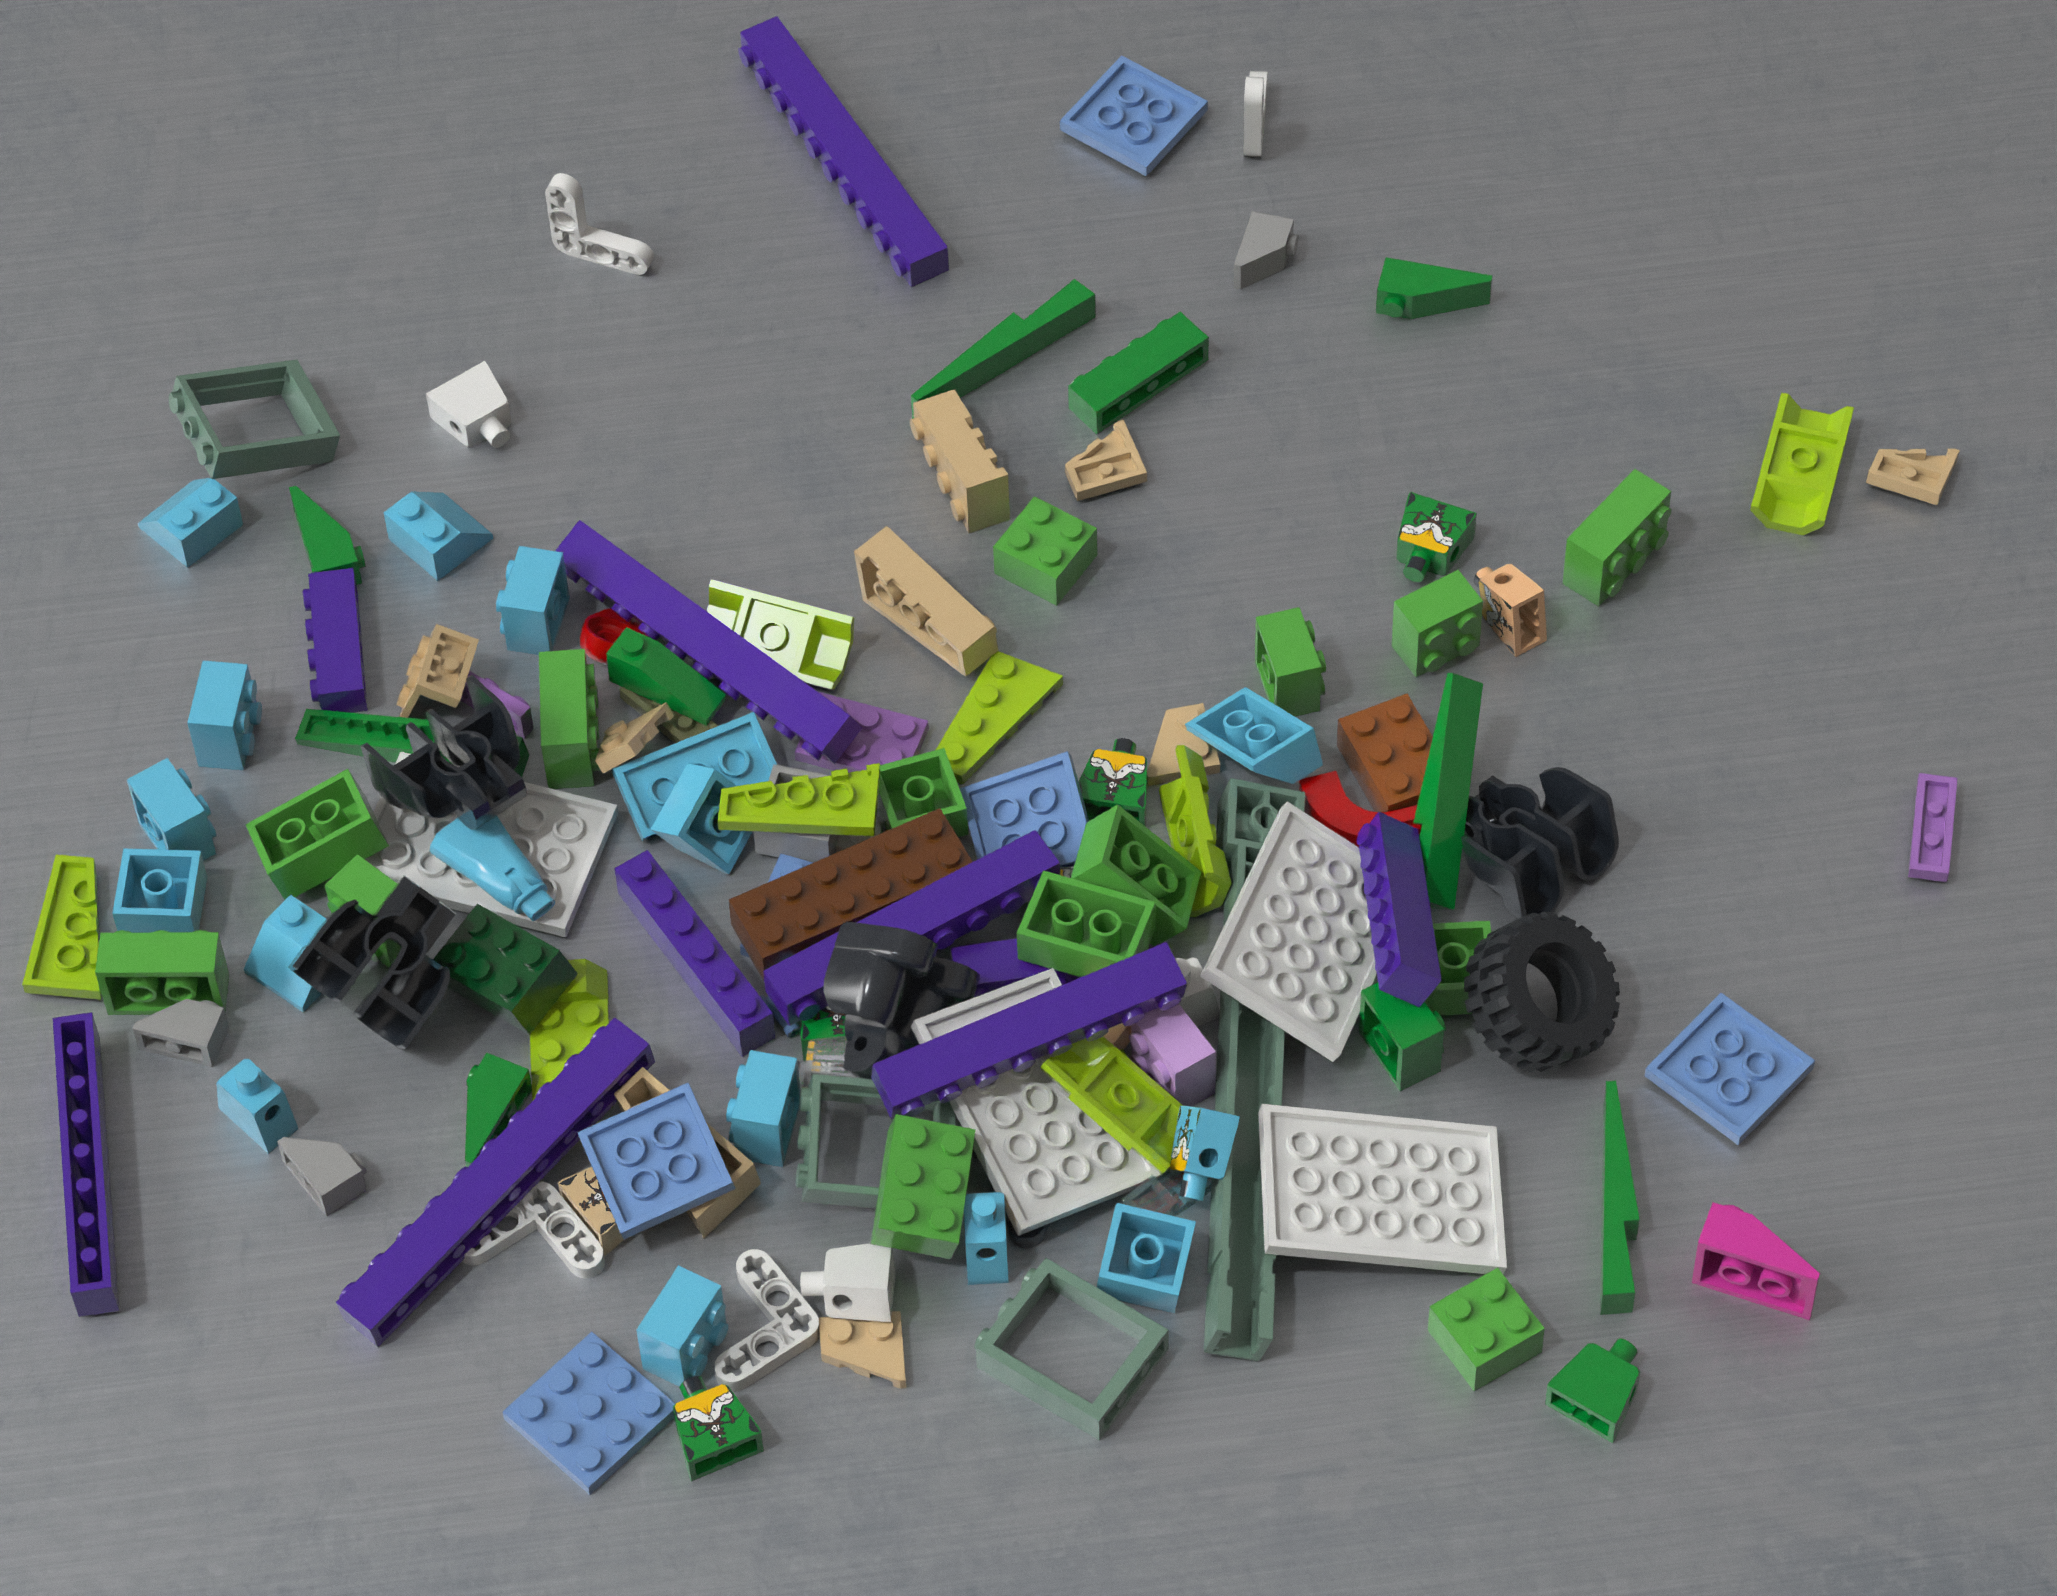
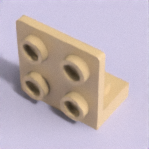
(438, 669)

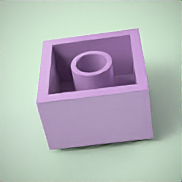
(1175, 1054)

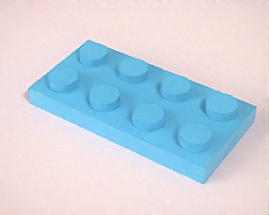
(732, 749)

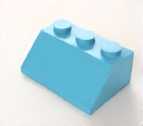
(1260, 736)

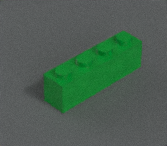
(1138, 372)

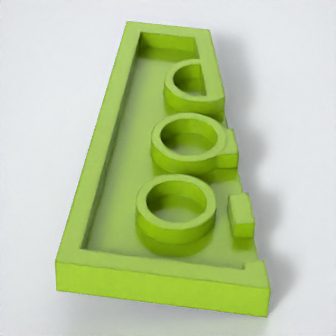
(994, 709)
(820, 805)
(67, 933)

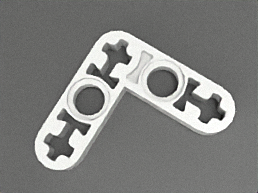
(1254, 112)
(583, 240)
(535, 1217)
(779, 1330)

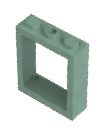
(250, 382)
(847, 1091)
(1089, 1417)

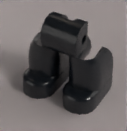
(482, 749)
(1520, 845)
(411, 983)
(885, 983)

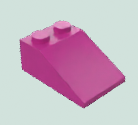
(1753, 1263)

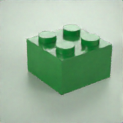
(1401, 1036)

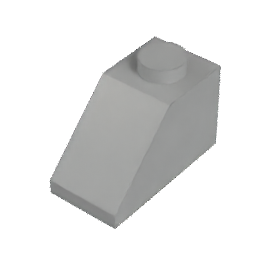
(1264, 248)
(184, 1031)
(324, 1171)

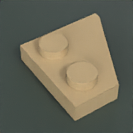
(1106, 465)
(1913, 472)
(1173, 732)
(627, 740)
(865, 1346)

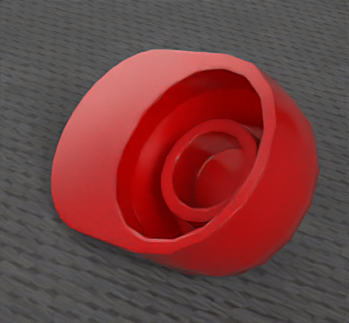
(602, 631)

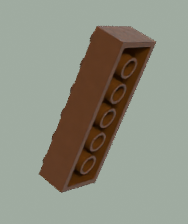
(844, 887)

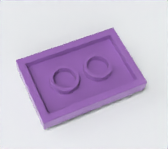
(883, 737)

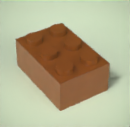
(1386, 752)

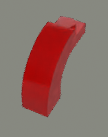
(1331, 807)

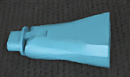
(494, 864)

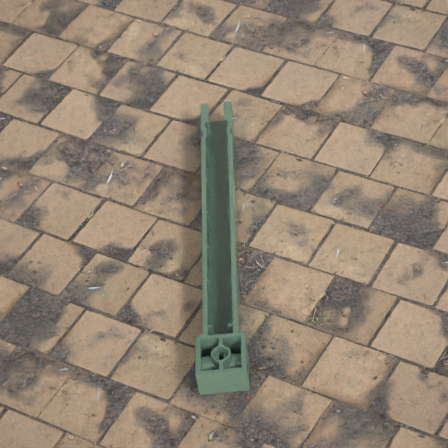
(1247, 1075)

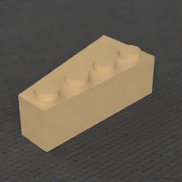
(963, 464)
(923, 603)
(709, 1215)

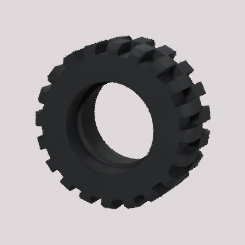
(1505, 1007)

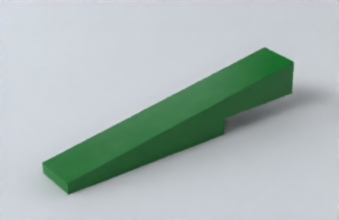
(1013, 342)
(386, 734)
(1447, 788)
(1619, 1211)

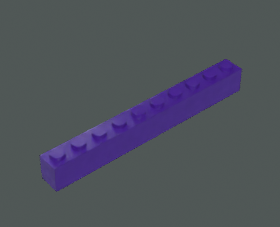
(844, 152)
(708, 643)
(493, 1183)

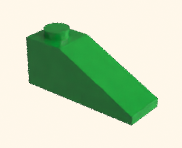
(1425, 290)
(324, 539)
(662, 677)
(493, 1096)

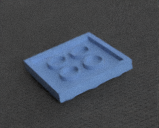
(1133, 115)
(1028, 799)
(1729, 1068)
(656, 1160)
(590, 1413)

